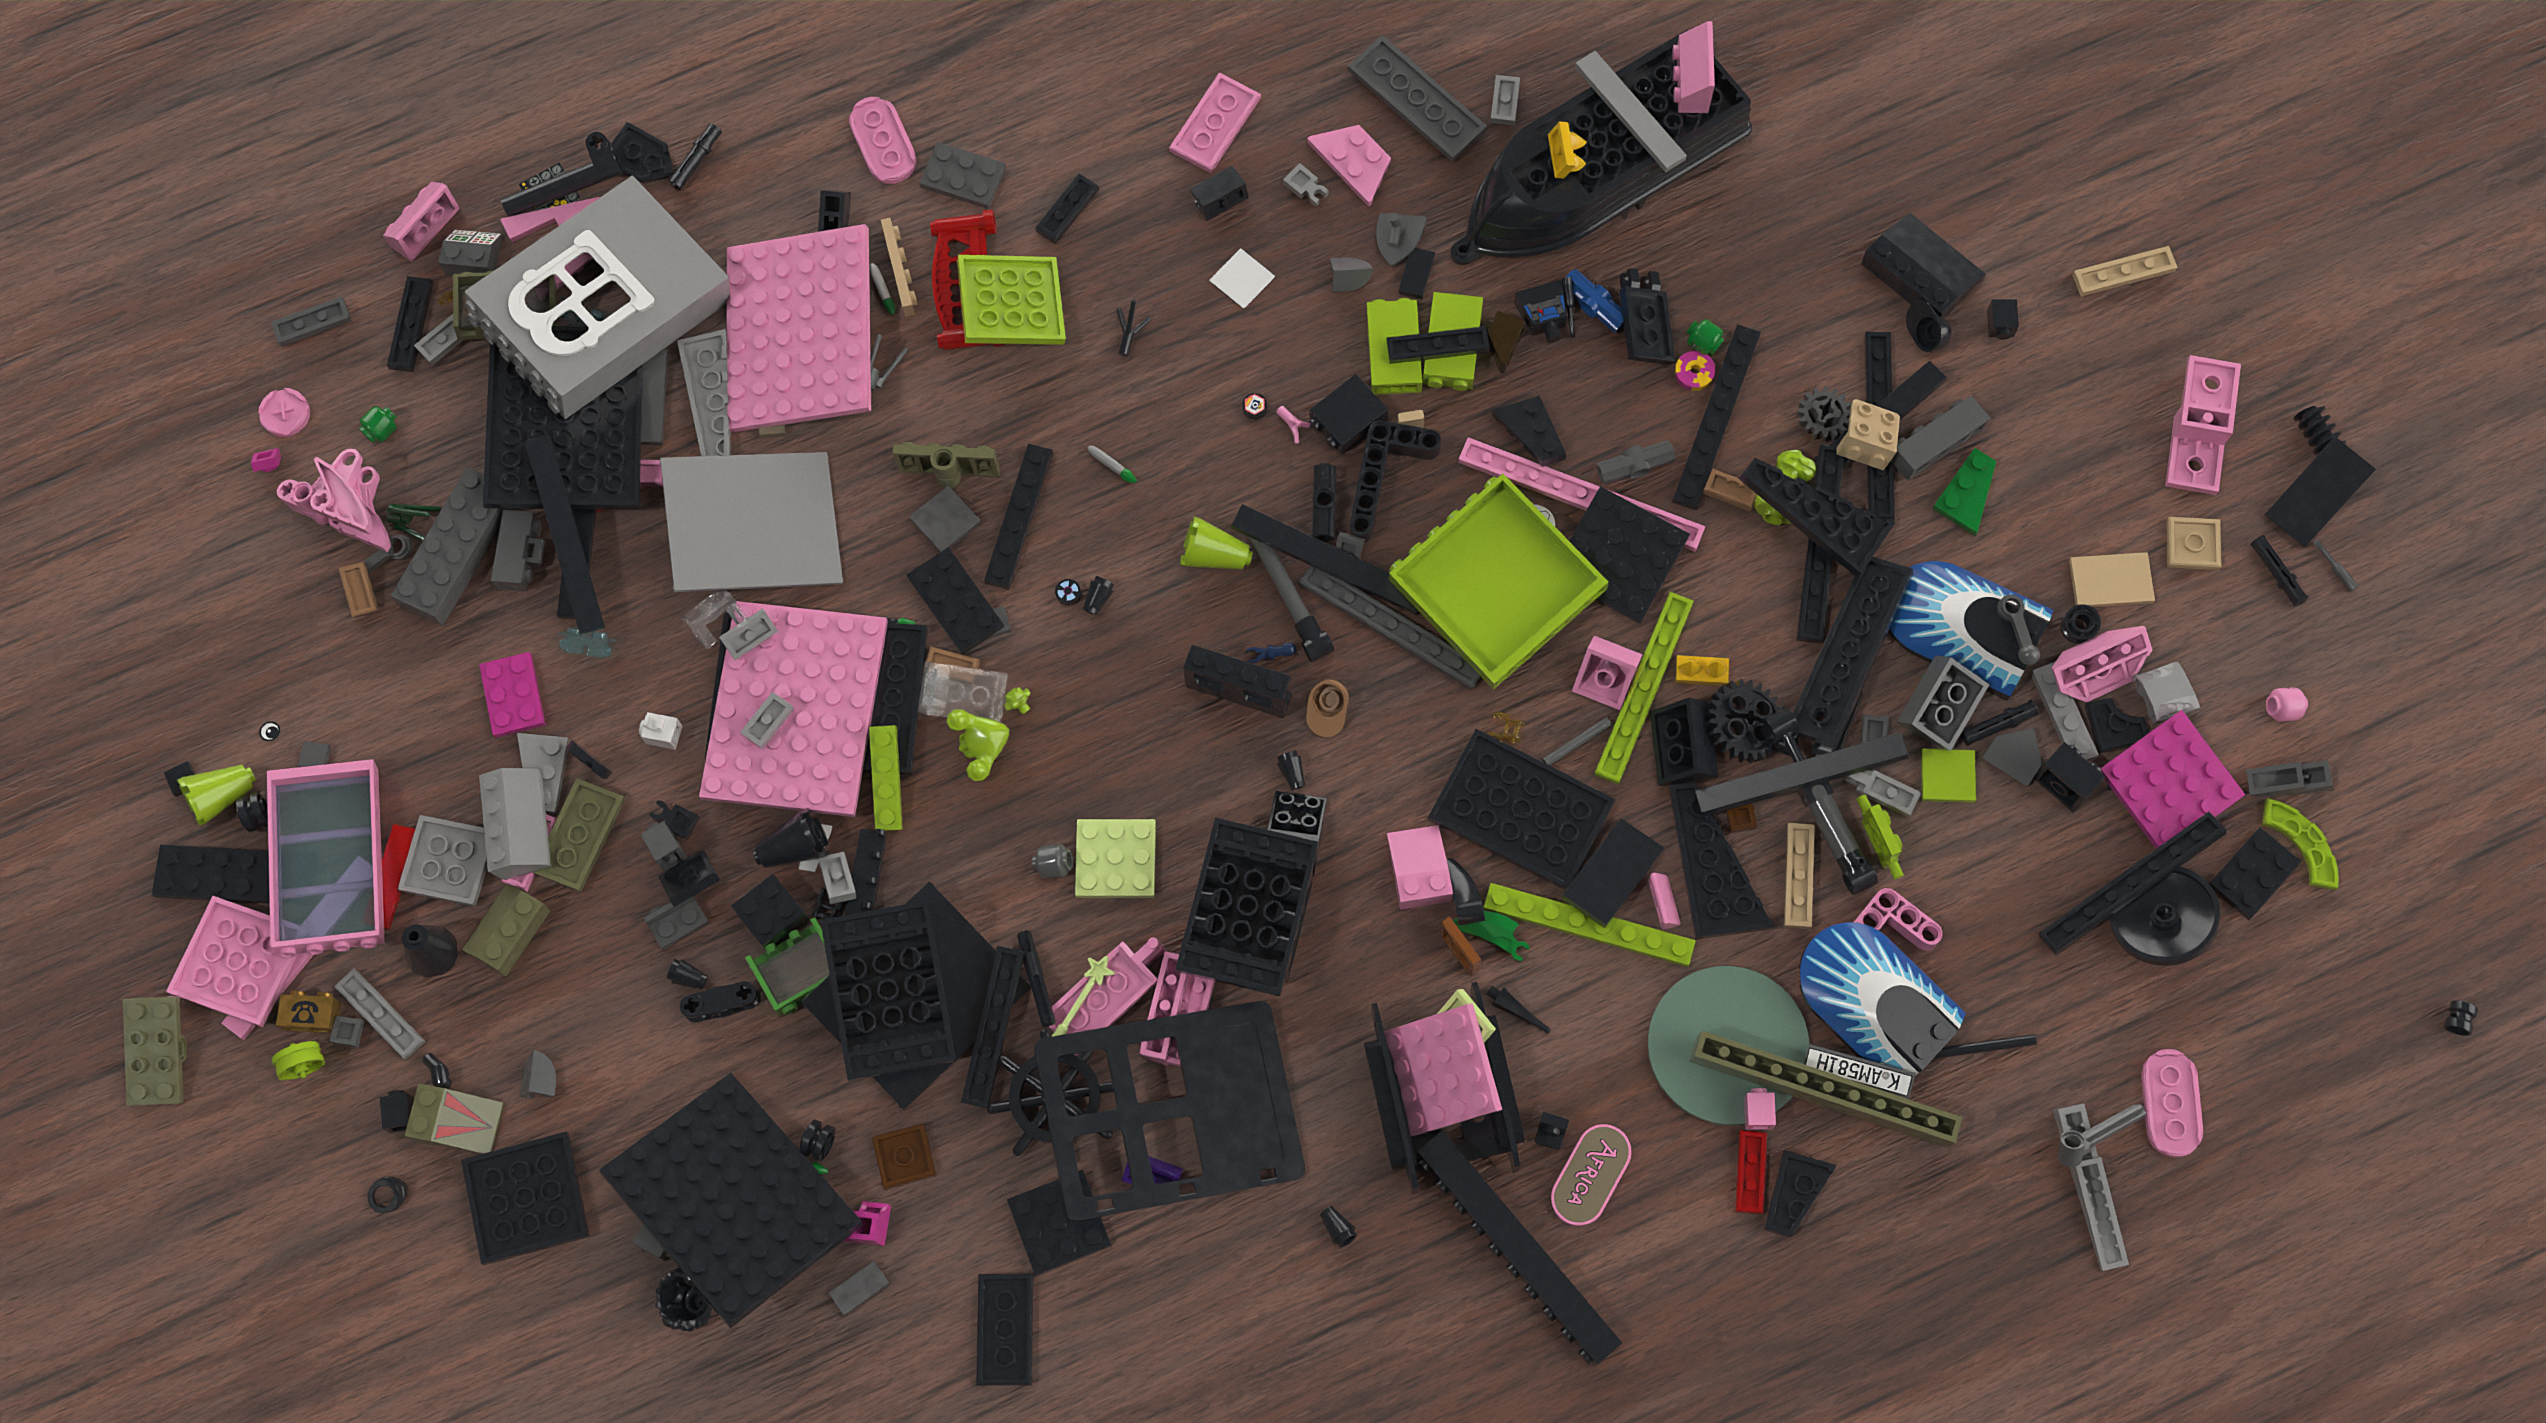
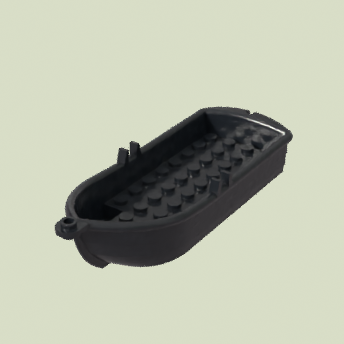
(1531, 212)

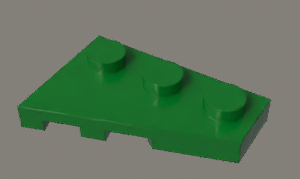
(1967, 492)

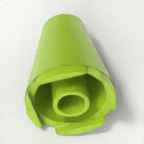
(1213, 548)
(215, 790)

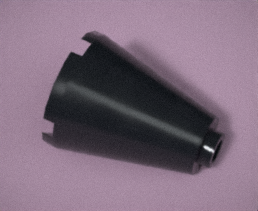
(793, 842)
(429, 949)

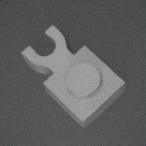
(1304, 183)

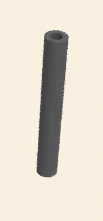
(1577, 741)

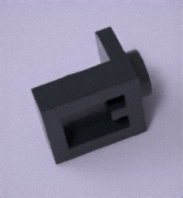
(1551, 1131)

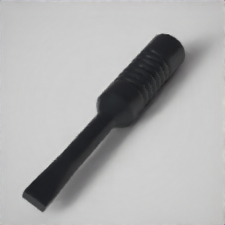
(1569, 302)

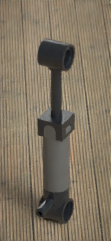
(1855, 869)

